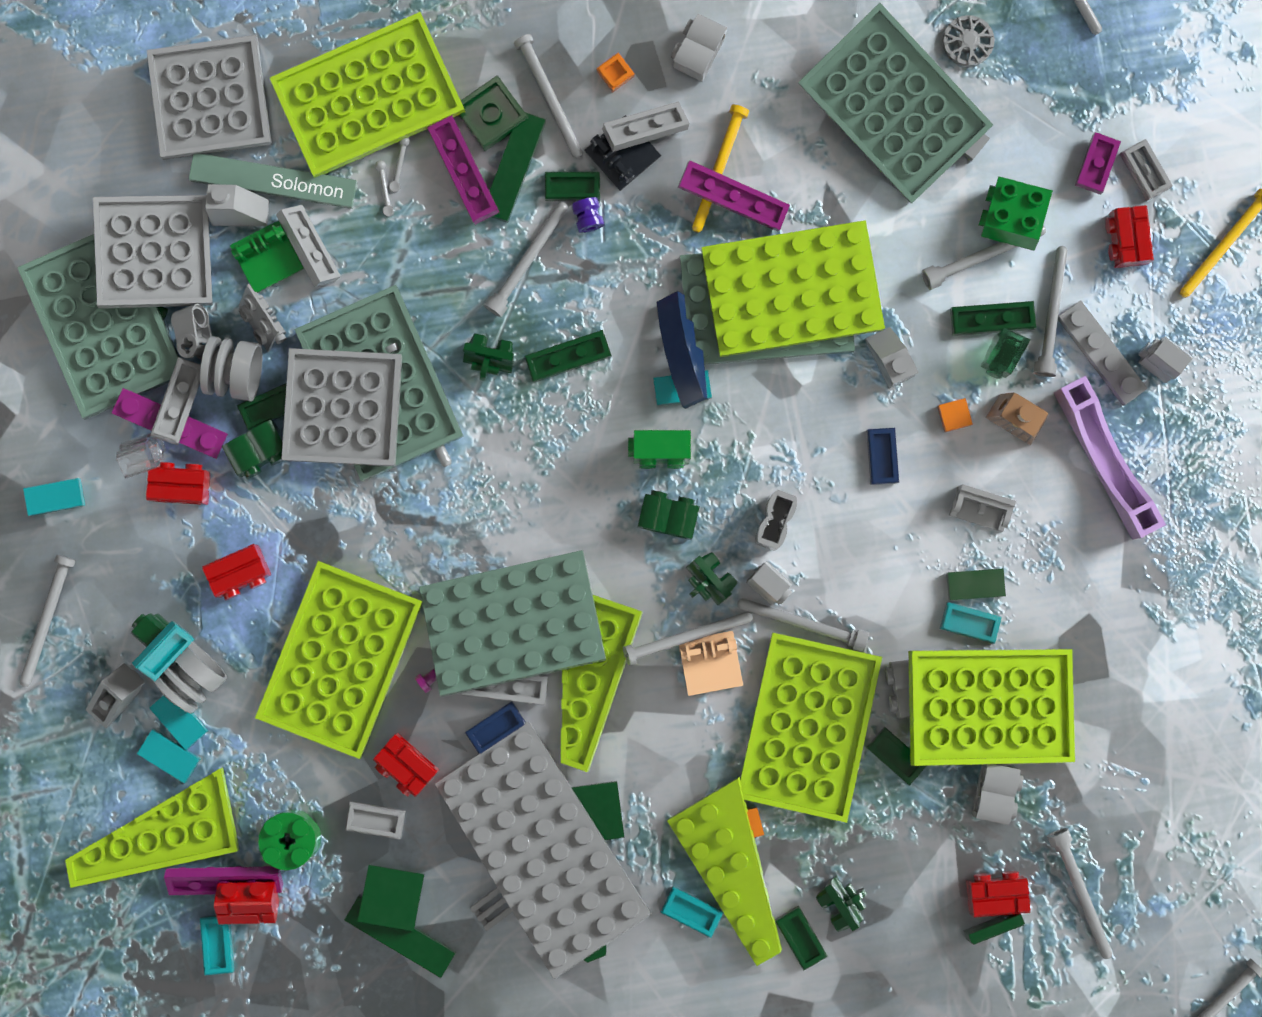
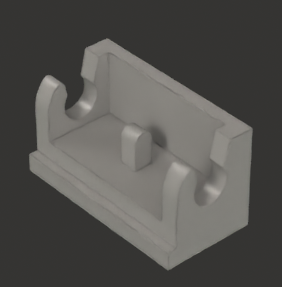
(982, 508)

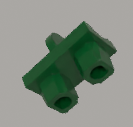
(487, 359)
(707, 582)
(846, 900)

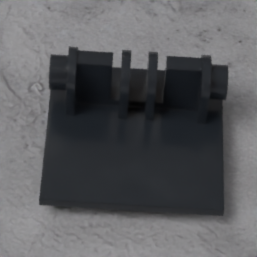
(624, 164)

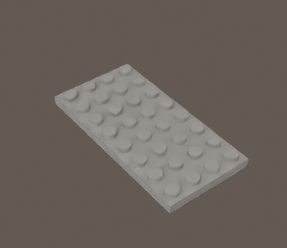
(542, 850)

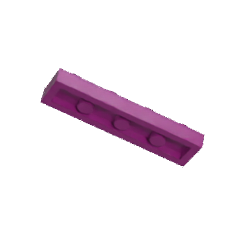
(463, 170)
(733, 196)
(145, 411)
(205, 880)

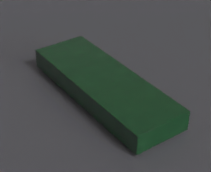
(993, 318)
(568, 356)

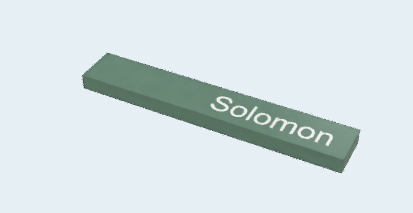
(273, 180)

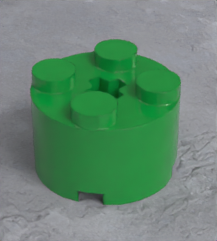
(277, 850)

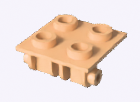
(711, 663)

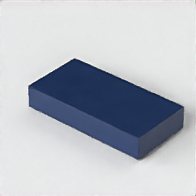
(882, 456)
(495, 727)

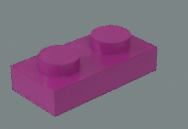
(1097, 163)

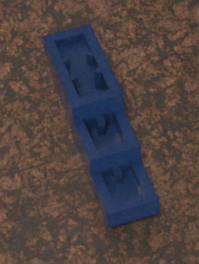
(682, 355)

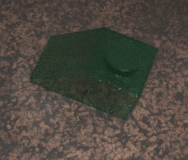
(1004, 353)

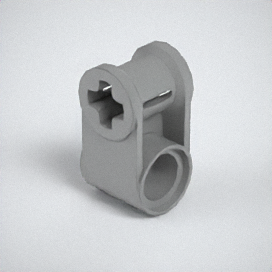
(191, 330)

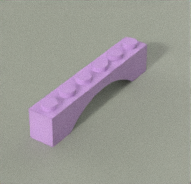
(1127, 495)

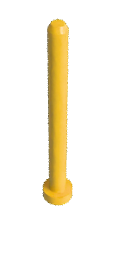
(738, 113)
(1223, 246)

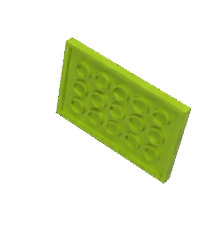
(367, 94)
(792, 288)
(339, 660)
(991, 707)
(809, 727)

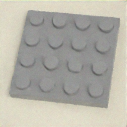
(209, 97)
(152, 251)
(342, 407)

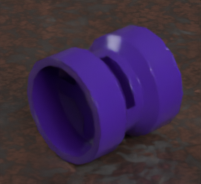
(587, 215)

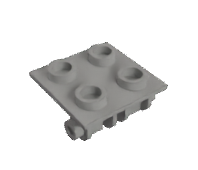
(257, 312)

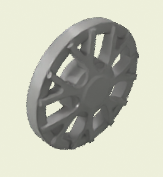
(968, 40)

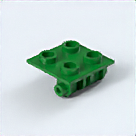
(266, 257)

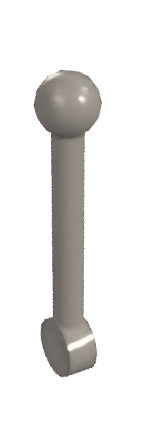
(394, 185)
(387, 210)

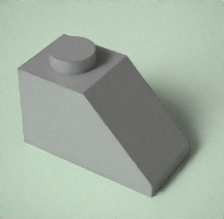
(235, 206)
(891, 357)
(114, 695)

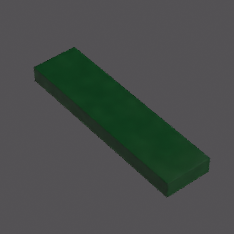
(515, 165)
(413, 945)

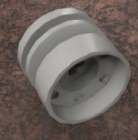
(231, 369)
(183, 680)

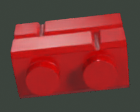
(1129, 236)
(178, 485)
(236, 572)
(405, 765)
(998, 895)
(246, 903)

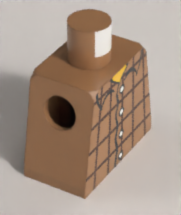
(1018, 416)

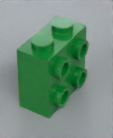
(1015, 213)
(660, 447)

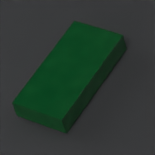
(571, 186)
(264, 407)
(976, 584)
(894, 755)
(993, 928)
(801, 938)

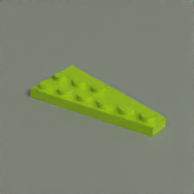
(592, 687)
(175, 832)
(726, 856)

